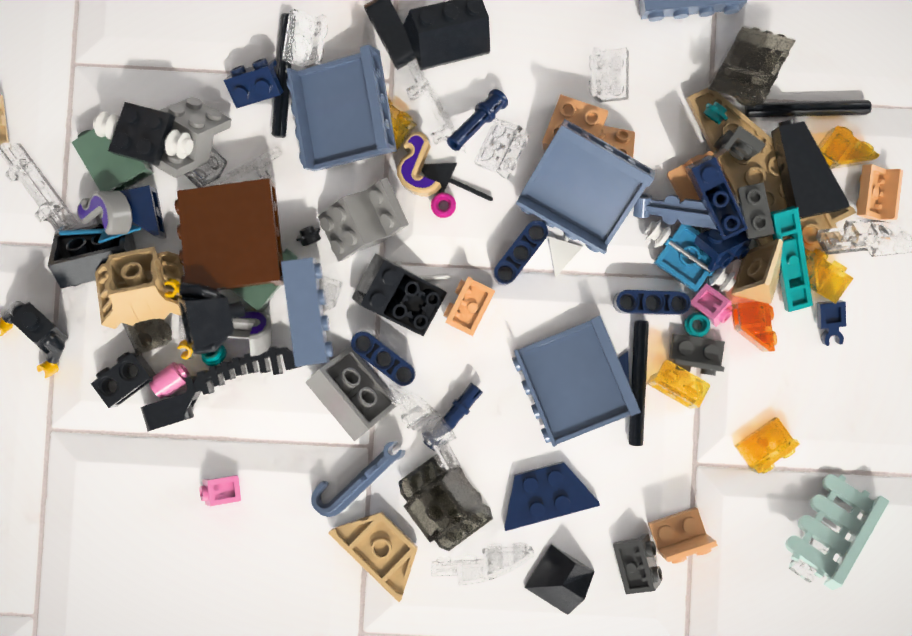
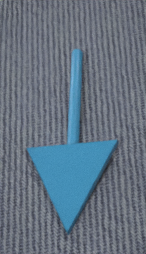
(104, 236)

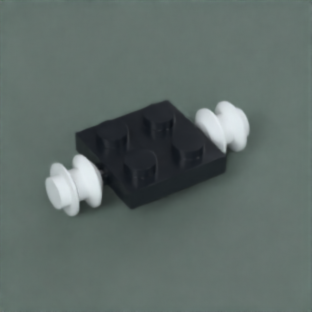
(142, 134)

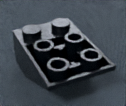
(398, 295)

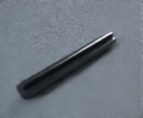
(281, 102)
(809, 108)
(638, 381)

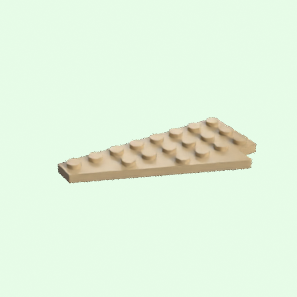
(757, 169)

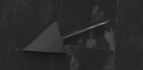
(443, 172)

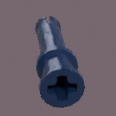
(484, 113)

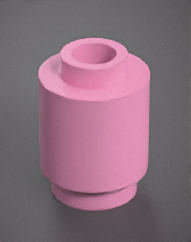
(169, 380)

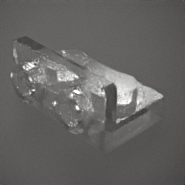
(305, 39)

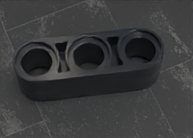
(390, 31)

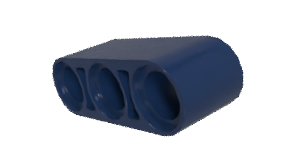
(529, 244)
(663, 300)
(372, 352)

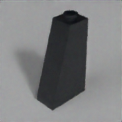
(804, 172)

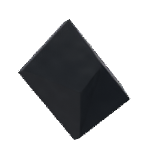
(560, 580)

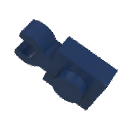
(831, 317)

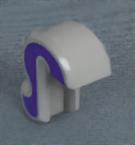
(109, 209)
(256, 328)

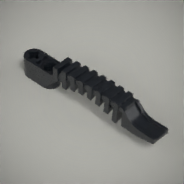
(180, 407)

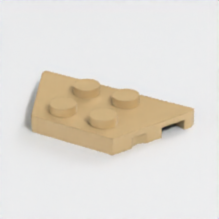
(379, 549)

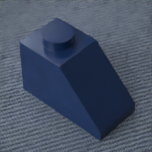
(146, 209)

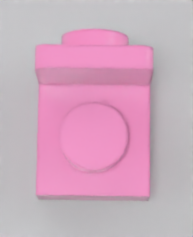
(712, 305)
(220, 490)

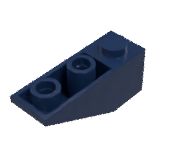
(716, 196)

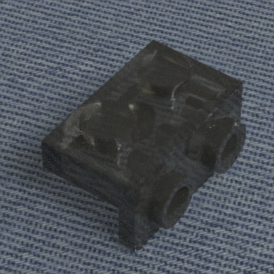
(148, 335)

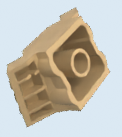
(134, 287)

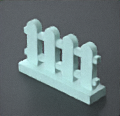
(859, 529)

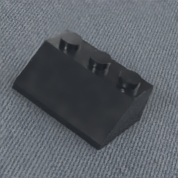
(448, 32)
(77, 257)

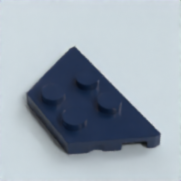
(546, 495)

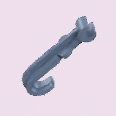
(688, 211)
(357, 485)

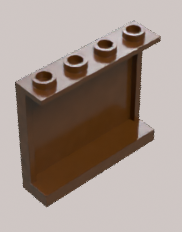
(230, 235)

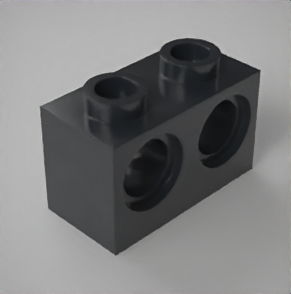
(126, 384)

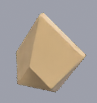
(759, 273)

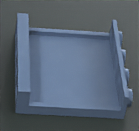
(341, 110)
(584, 187)
(575, 381)

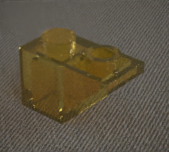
(844, 149)
(826, 278)

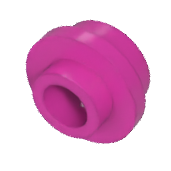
(440, 198)

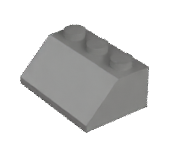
(351, 393)

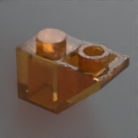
(754, 324)

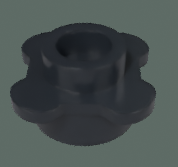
(308, 235)

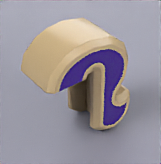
(412, 164)

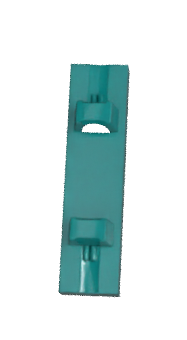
(793, 266)

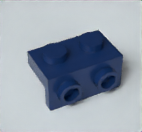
(253, 83)
(720, 250)

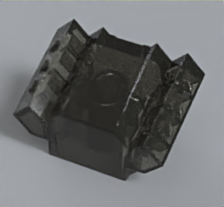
(751, 65)
(443, 504)

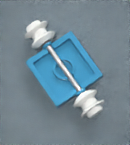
(685, 259)

